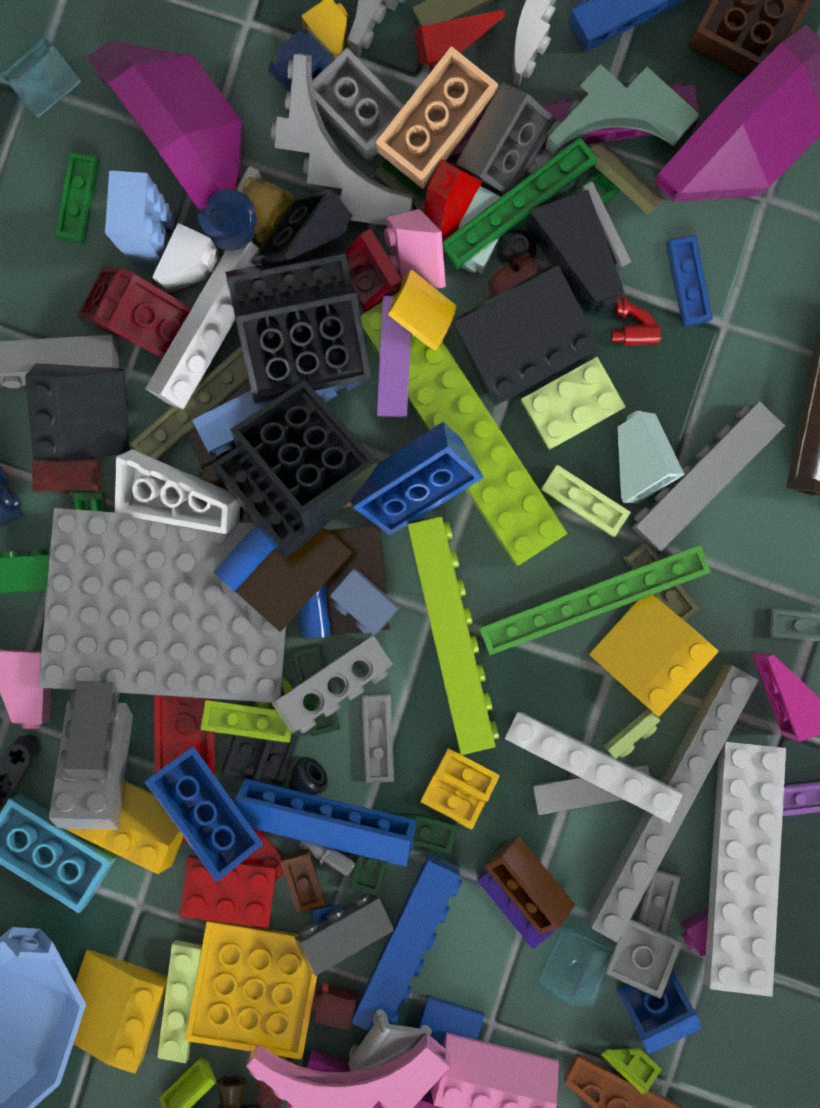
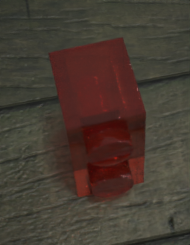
(66, 476)

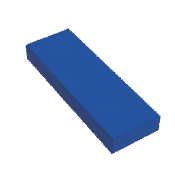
(689, 280)

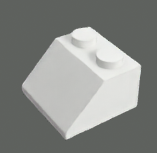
(186, 260)

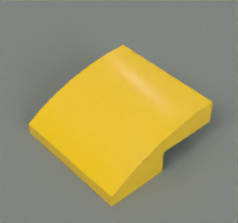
(422, 310)
(459, 789)

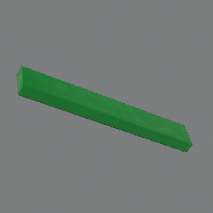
(518, 203)

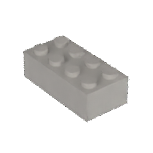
(93, 801)

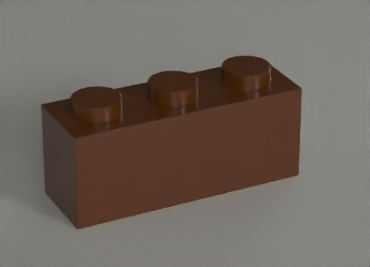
(530, 885)

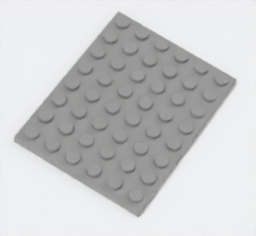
(148, 613)

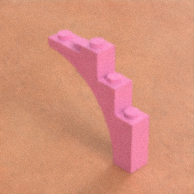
(393, 1083)

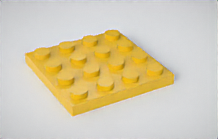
(251, 991)

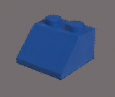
(663, 1019)

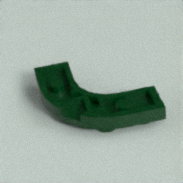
(429, 833)

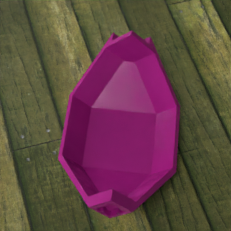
(178, 113)
(754, 129)

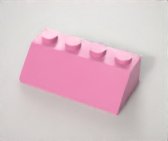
(495, 1077)

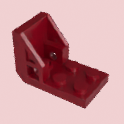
(371, 271)
(133, 310)

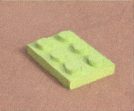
(572, 403)

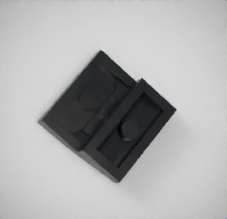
(259, 759)

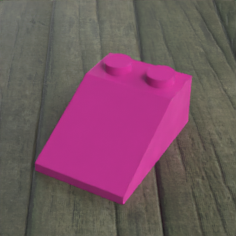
(791, 701)

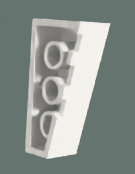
(171, 496)

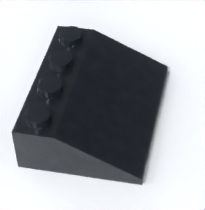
(525, 334)

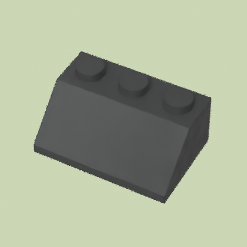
(506, 139)

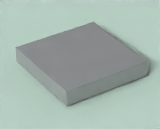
(643, 958)

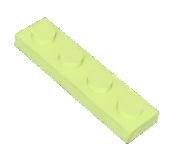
(178, 1001)

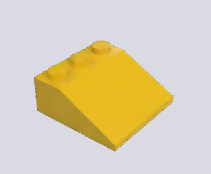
(653, 653)
(119, 1009)

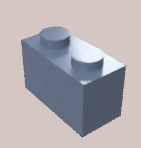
(364, 602)

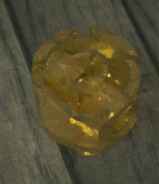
(269, 204)

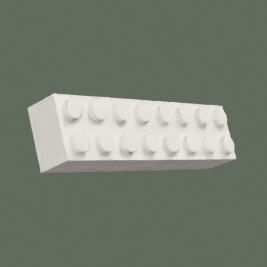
(745, 869)

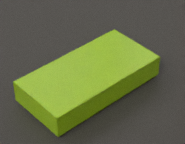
(189, 1086)

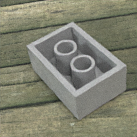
(355, 103)

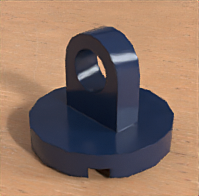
(229, 219)

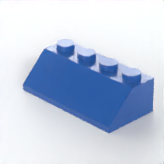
(417, 479)
(204, 813)

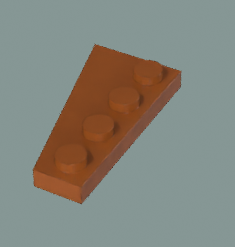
(608, 1089)

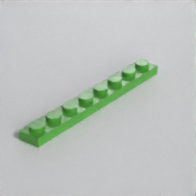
(595, 599)

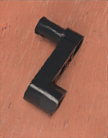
(16, 762)

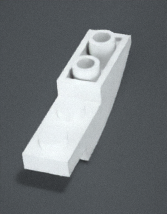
(531, 37)

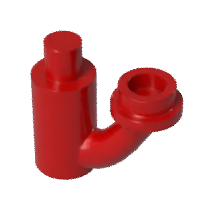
(632, 335)

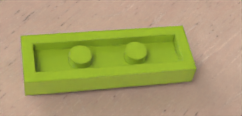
(244, 721)

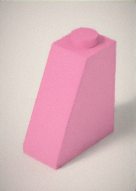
(20, 688)

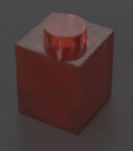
(334, 1006)

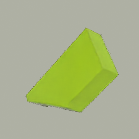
(634, 1066)

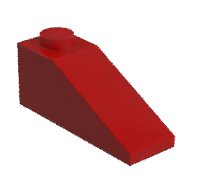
(460, 33)
(449, 197)

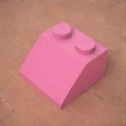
(416, 246)

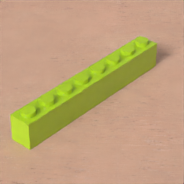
(451, 635)

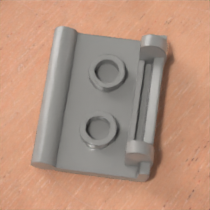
(384, 1043)

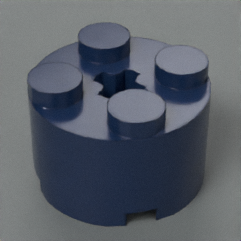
(304, 44)

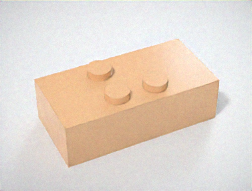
(437, 117)

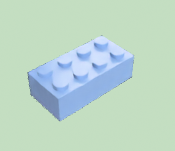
(137, 218)

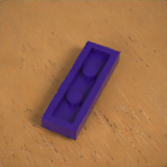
(511, 911)

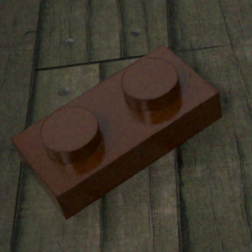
(302, 881)

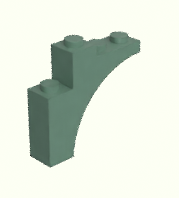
(639, 104)

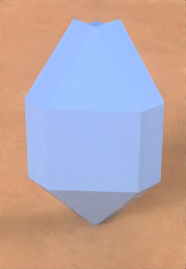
(36, 1017)

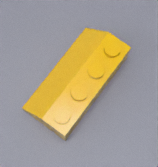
(143, 833)

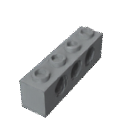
(291, 706)

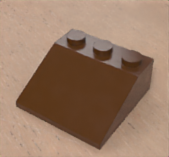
(746, 30)

